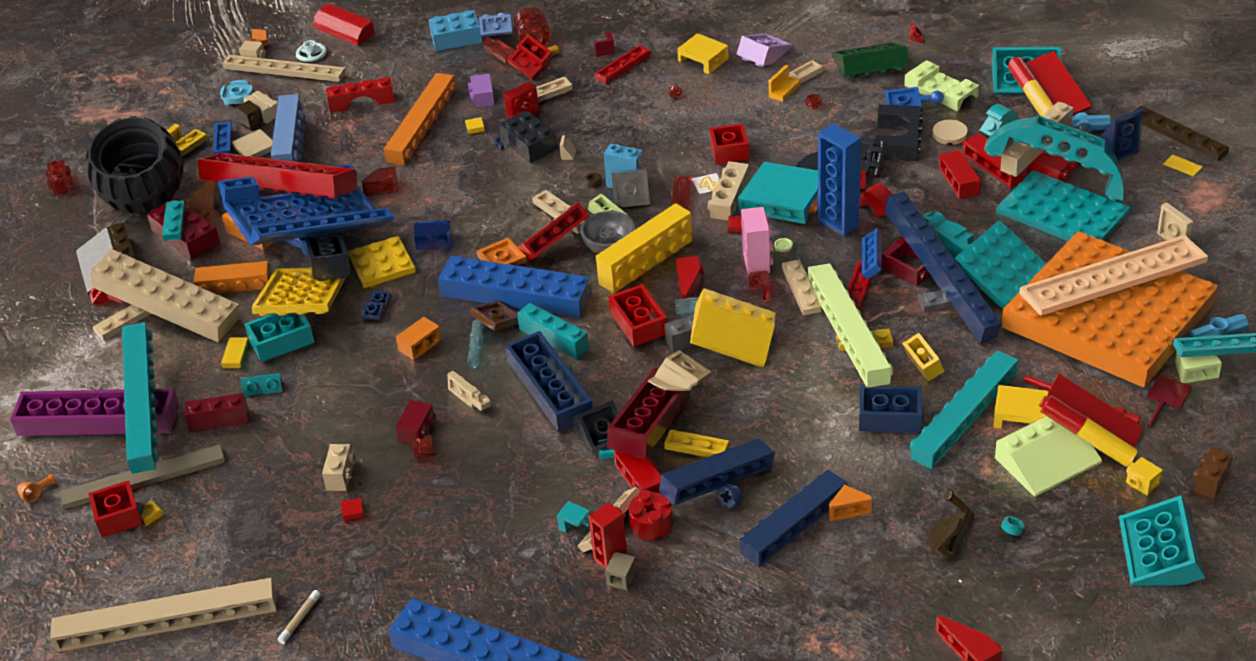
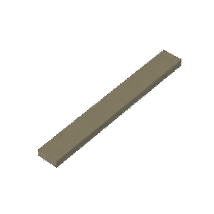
(164, 470)

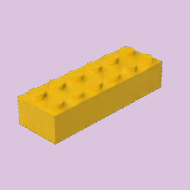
(644, 248)

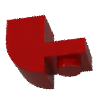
(876, 197)

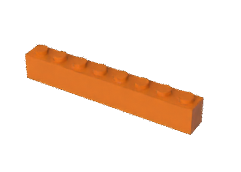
(420, 119)

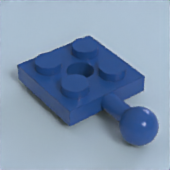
(911, 97)

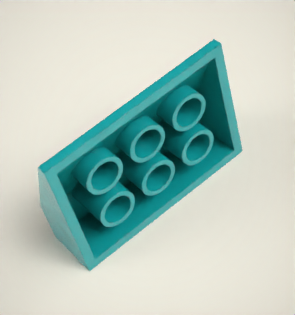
(1002, 77)
(1161, 544)

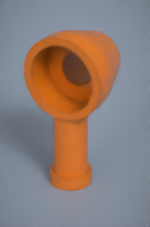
(31, 491)

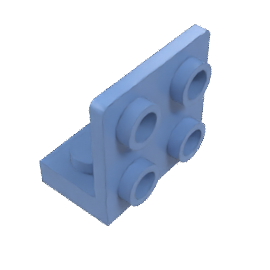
(495, 25)

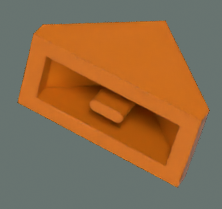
(849, 504)

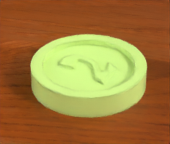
(783, 245)

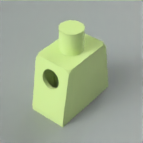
(1197, 368)

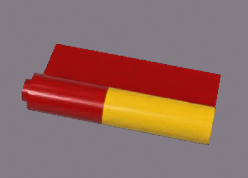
(1048, 82)
(1091, 420)

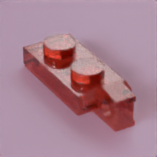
(497, 49)

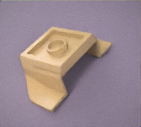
(679, 373)

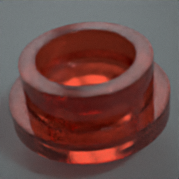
(813, 101)

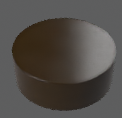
(593, 180)

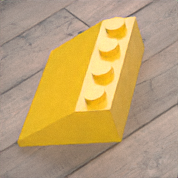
(732, 327)

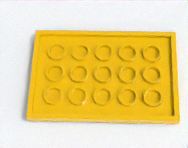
(296, 292)

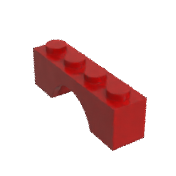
(342, 95)

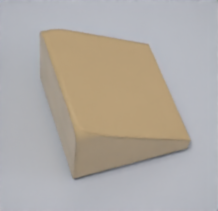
(567, 149)

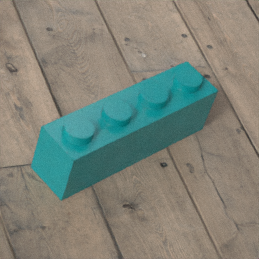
(557, 332)

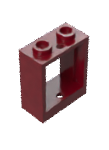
(891, 262)

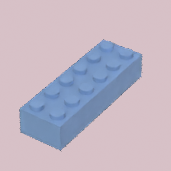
(289, 129)

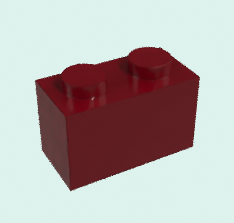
(415, 421)

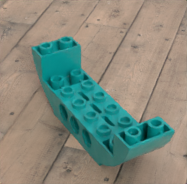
(1034, 131)

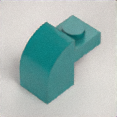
(997, 117)

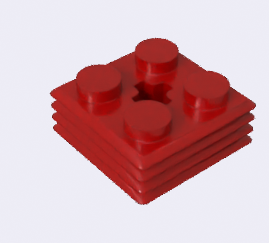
(521, 99)

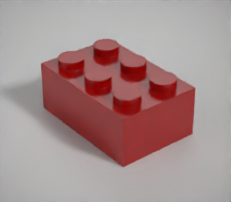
(638, 315)

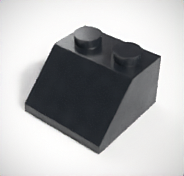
(594, 425)

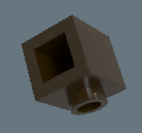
(249, 114)

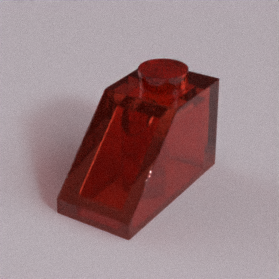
(381, 182)

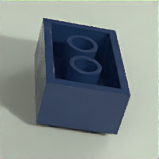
(890, 409)

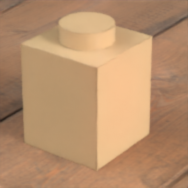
(252, 49)

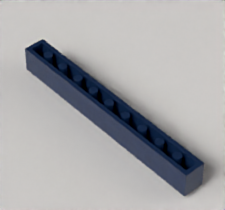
(943, 267)

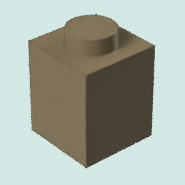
(620, 570)

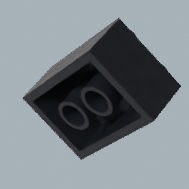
(528, 136)

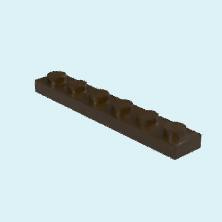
(1183, 134)

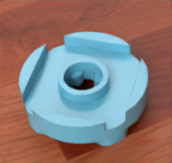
(236, 92)

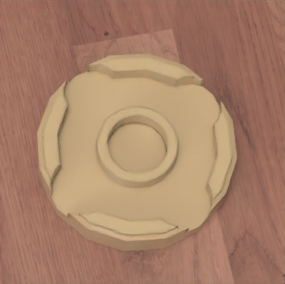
(950, 132)

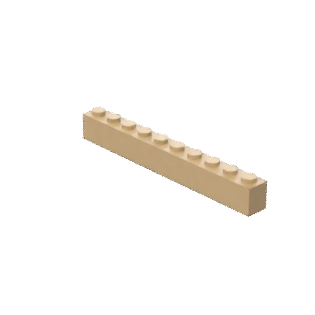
(163, 614)

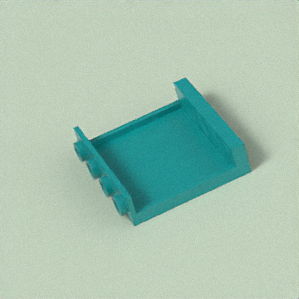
(782, 191)

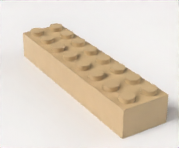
(164, 295)

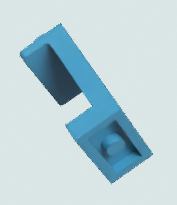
(620, 159)

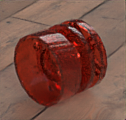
(534, 23)

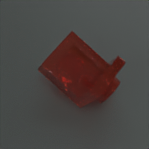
(761, 280)

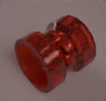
(422, 446)

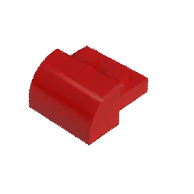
(530, 57)

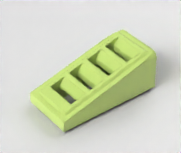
(601, 203)

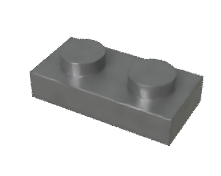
(933, 301)

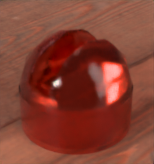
(675, 91)

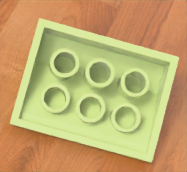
(1045, 455)

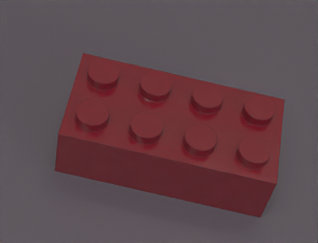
(197, 232)

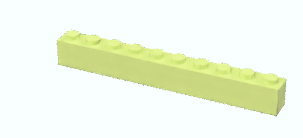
(850, 326)

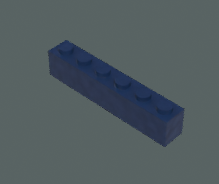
(716, 471)
(791, 518)

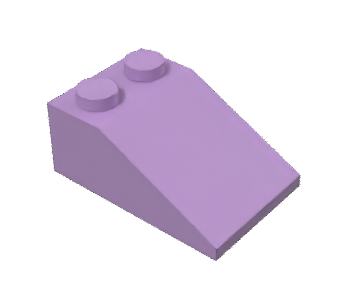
(762, 48)

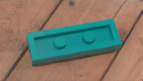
(173, 220)

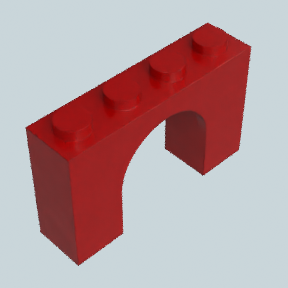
(1054, 166)

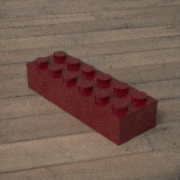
(645, 418)

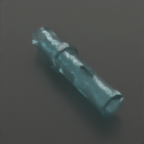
(475, 337)

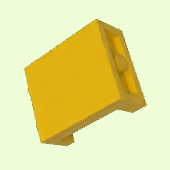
(704, 50)
(1018, 405)

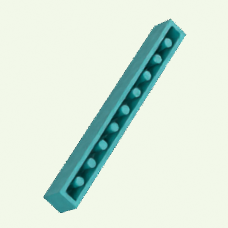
(139, 398)

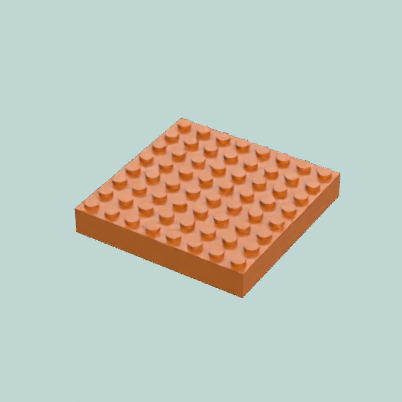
(1119, 332)

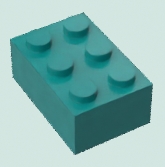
(278, 334)

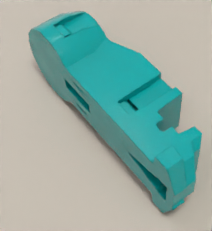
(951, 234)

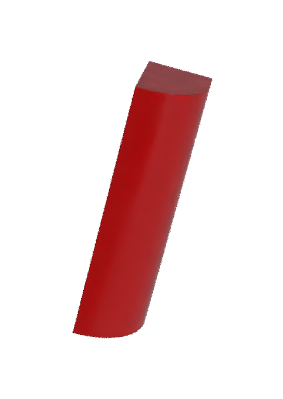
(343, 24)

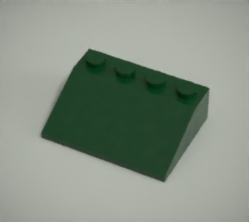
(871, 59)

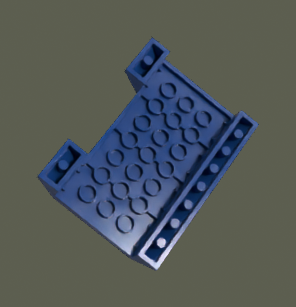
(296, 215)

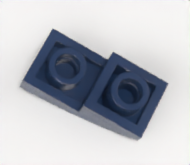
(377, 305)

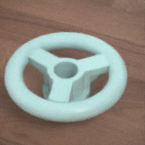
(311, 48)

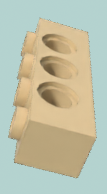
(728, 189)

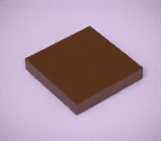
(495, 315)

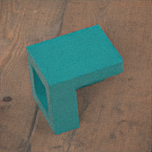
(572, 515)

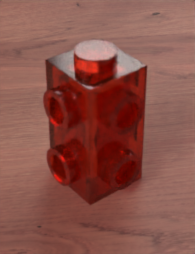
(59, 177)

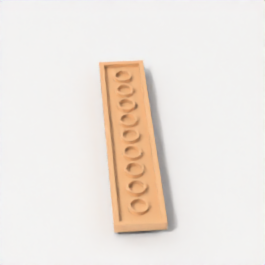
(1112, 275)

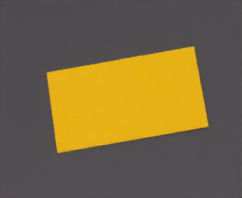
(1182, 165)

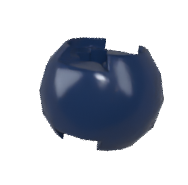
(734, 491)

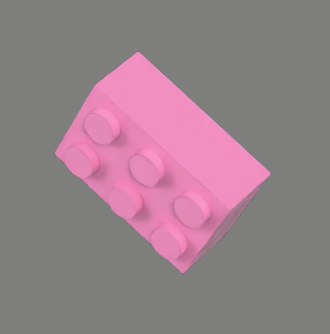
(756, 240)

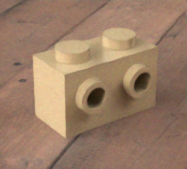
(338, 467)

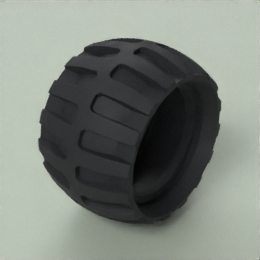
(128, 139)

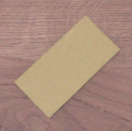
(807, 71)

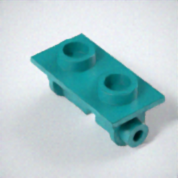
(261, 384)

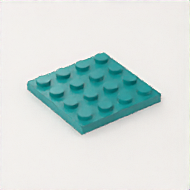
(999, 263)

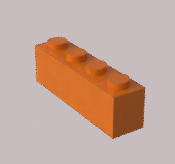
(233, 277)

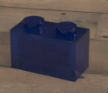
(433, 234)

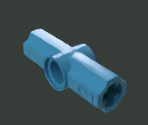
(1090, 123)
(1221, 326)

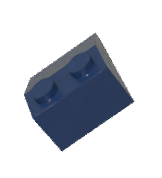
(1124, 134)

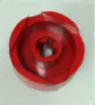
(650, 515)

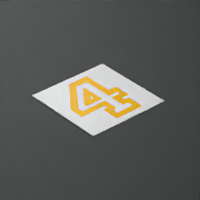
(706, 183)

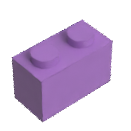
(481, 90)

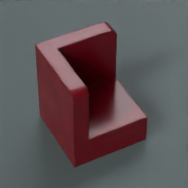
(605, 46)

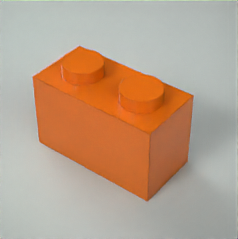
(418, 338)

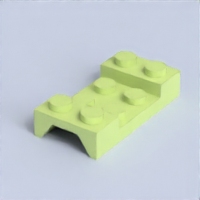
(929, 79)

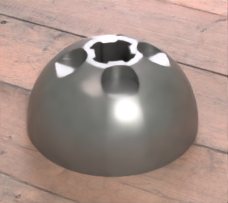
(605, 229)

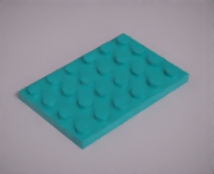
(1061, 208)

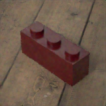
(216, 412)

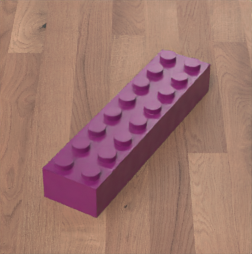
(84, 412)

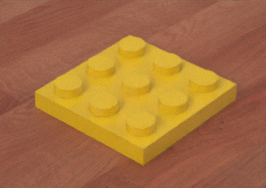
(381, 262)

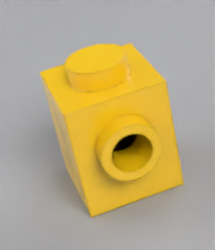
(1144, 475)

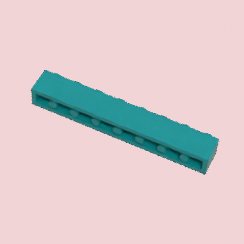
(963, 409)

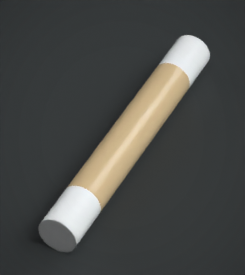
(299, 617)

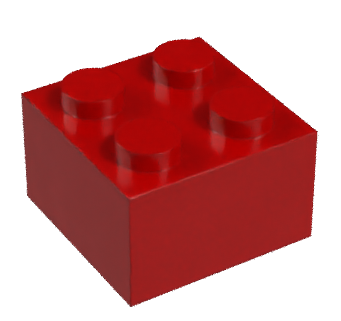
(729, 144)
(115, 509)

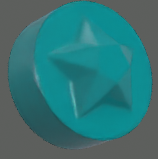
(1012, 525)

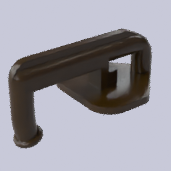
(953, 528)

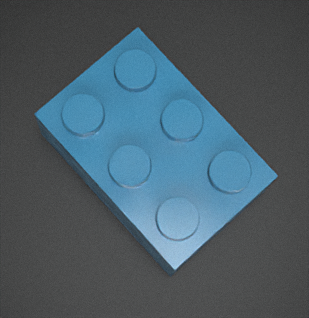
(455, 30)

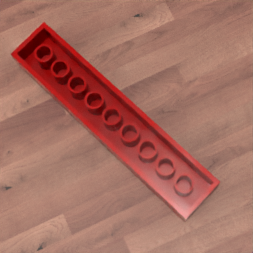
(280, 174)

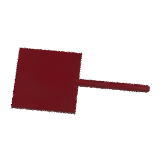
(1167, 392)

